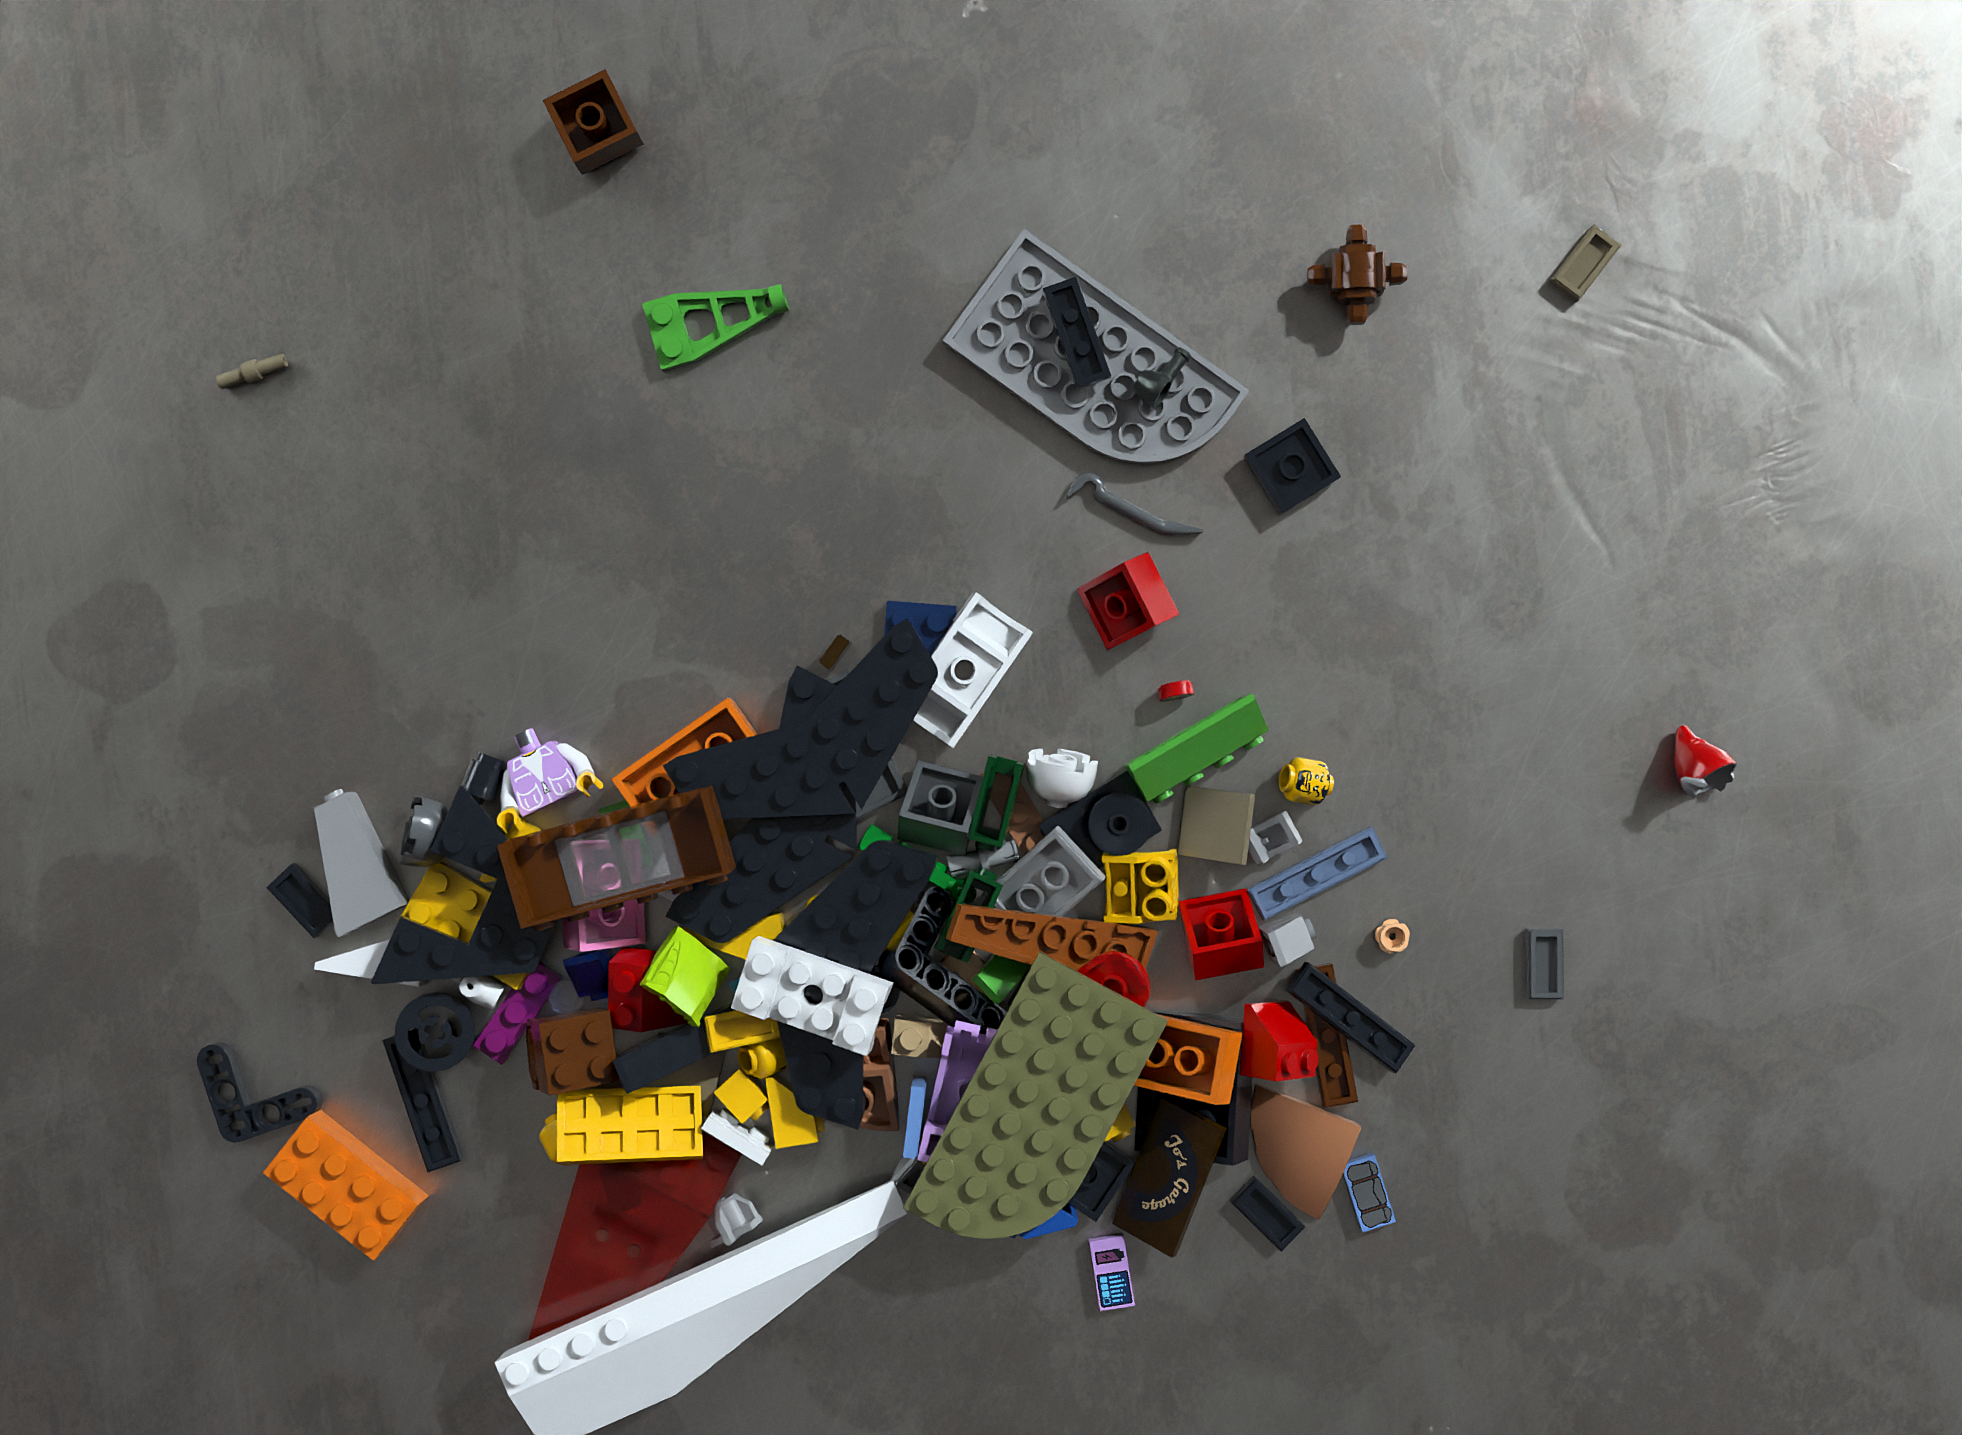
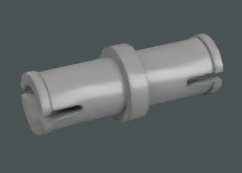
(982, 858)

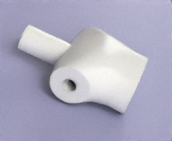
(481, 990)

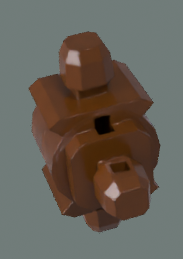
(1357, 274)

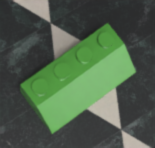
(1198, 747)

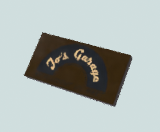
(1169, 1176)

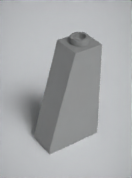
(355, 864)

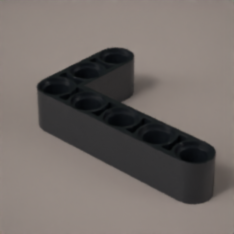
(919, 965)

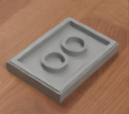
(1049, 877)

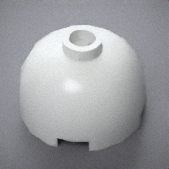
(1060, 776)

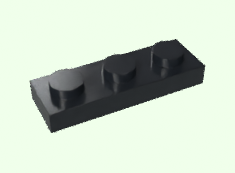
(1076, 333)

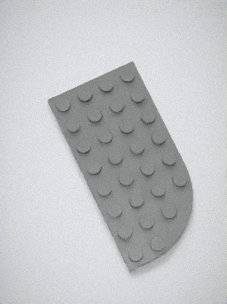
(1016, 344)

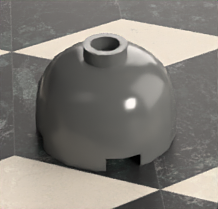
(422, 831)

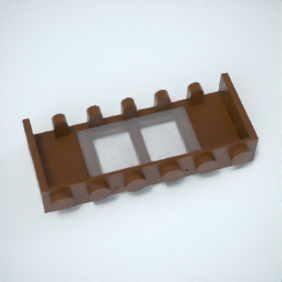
(617, 858)

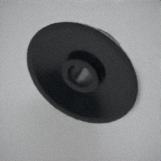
(1135, 823)

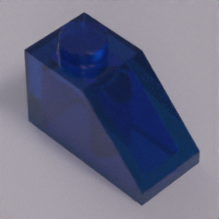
(590, 972)

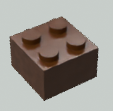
(593, 122)
(574, 1050)

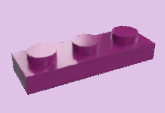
(511, 1017)

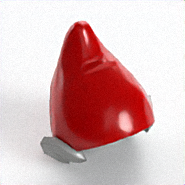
(1701, 764)

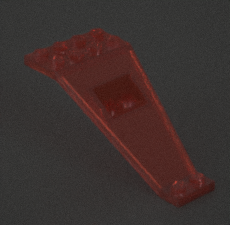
(639, 1205)

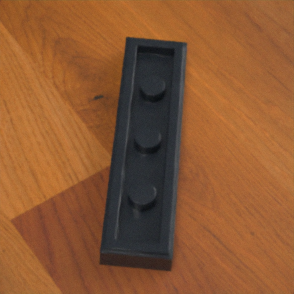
(1350, 1017)
(424, 1107)

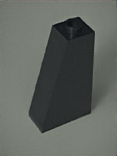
(664, 1054)

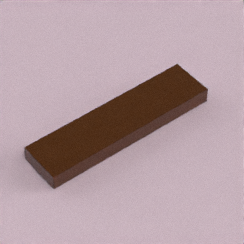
(1334, 1063)

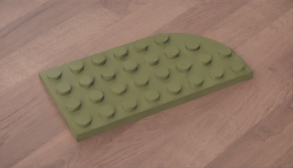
(1036, 1105)

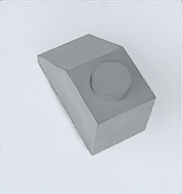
(1287, 938)

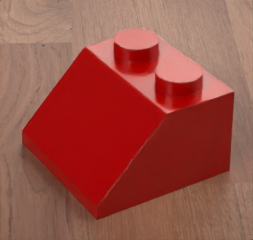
(1127, 600)
(1221, 934)
(631, 1004)
(1276, 1043)

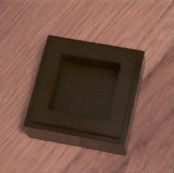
(835, 652)

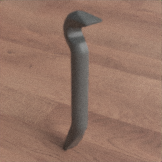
(1129, 509)

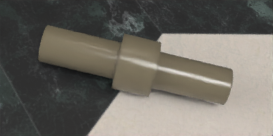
(251, 371)

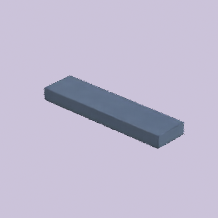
(1317, 873)

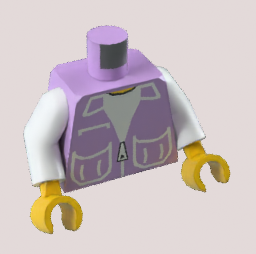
(542, 778)

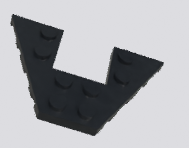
(497, 942)

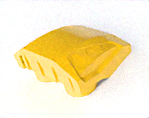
(1141, 887)

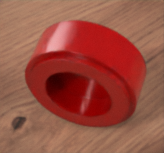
(1175, 690)

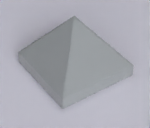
(907, 1173)

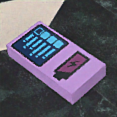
(1111, 1272)

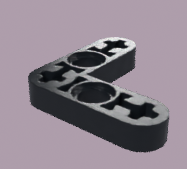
(249, 1113)

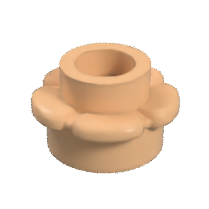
(1401, 936)

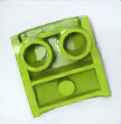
(685, 975)

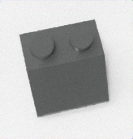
(939, 808)

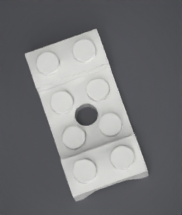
(991, 645)
(776, 984)

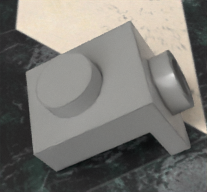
(1272, 838)

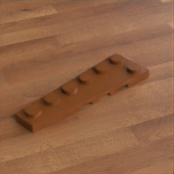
(1065, 939)

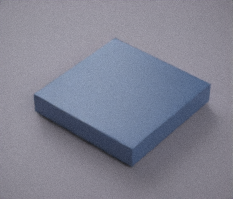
(915, 1116)

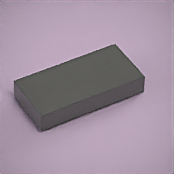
(1544, 963)

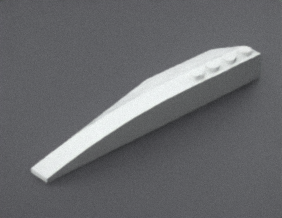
(685, 1325)

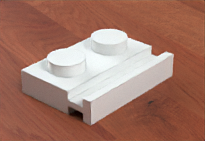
(750, 1142)

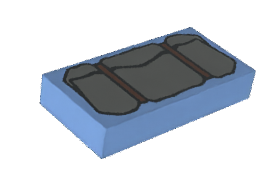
(1368, 1193)

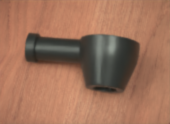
(1154, 386)

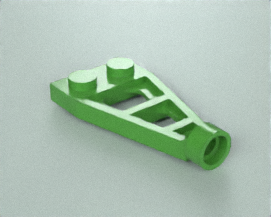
(670, 332)

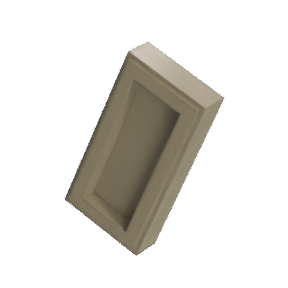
(1585, 263)

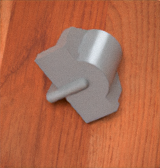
(732, 1219)

